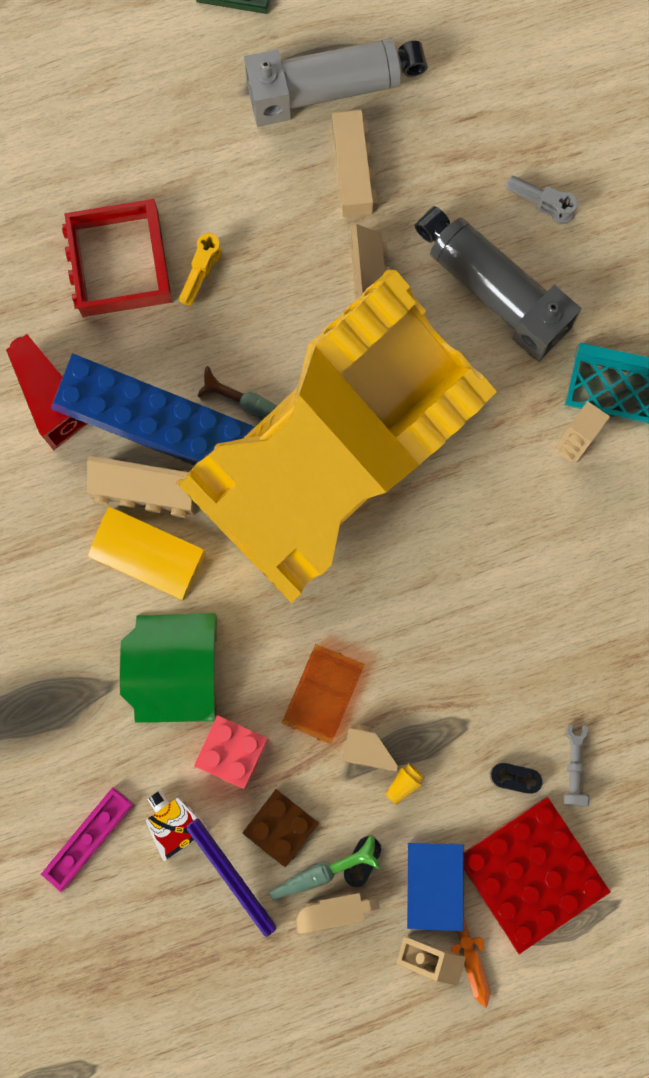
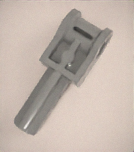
(548, 200)

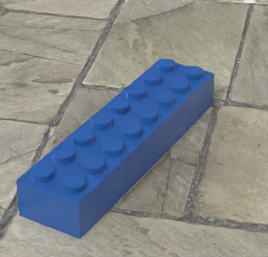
(143, 412)

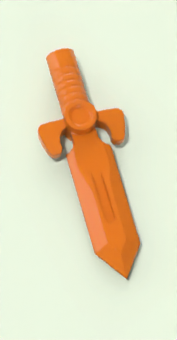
(473, 965)

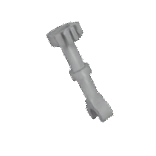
(575, 768)

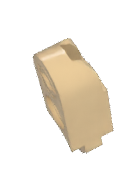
(334, 912)

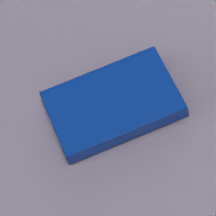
(435, 886)

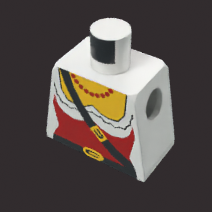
(170, 824)

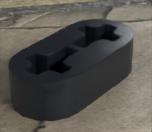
(517, 771)
(366, 869)

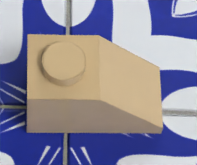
(367, 749)
(431, 961)

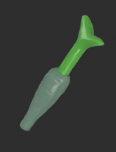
(324, 872)

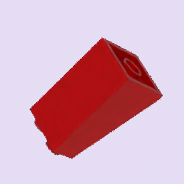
(39, 385)

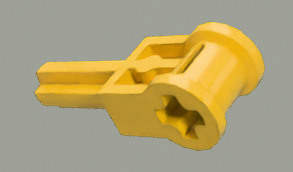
(201, 266)

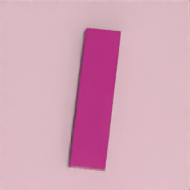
(87, 839)

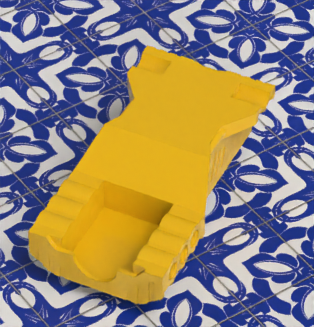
(365, 414)

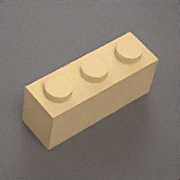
(581, 432)

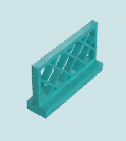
(615, 360)

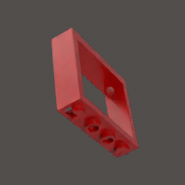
(111, 215)

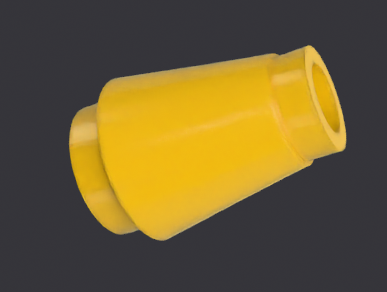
(404, 784)

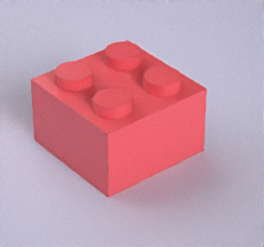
(231, 752)

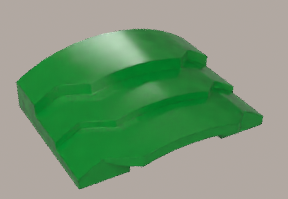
(170, 668)

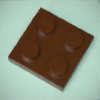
(280, 828)

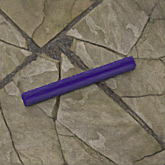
(231, 877)

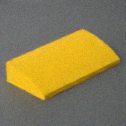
(146, 553)

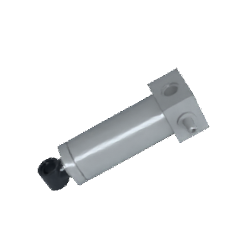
(326, 76)

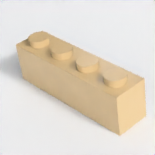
(352, 163)

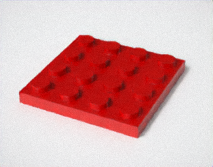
(533, 875)

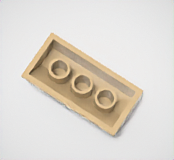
(367, 257)
(137, 486)

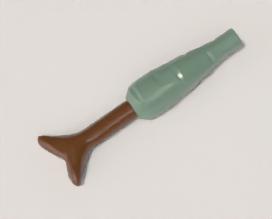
(248, 401)

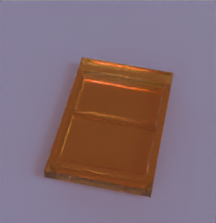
(323, 694)

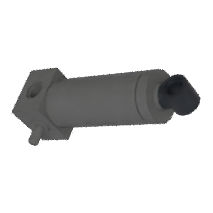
(535, 314)

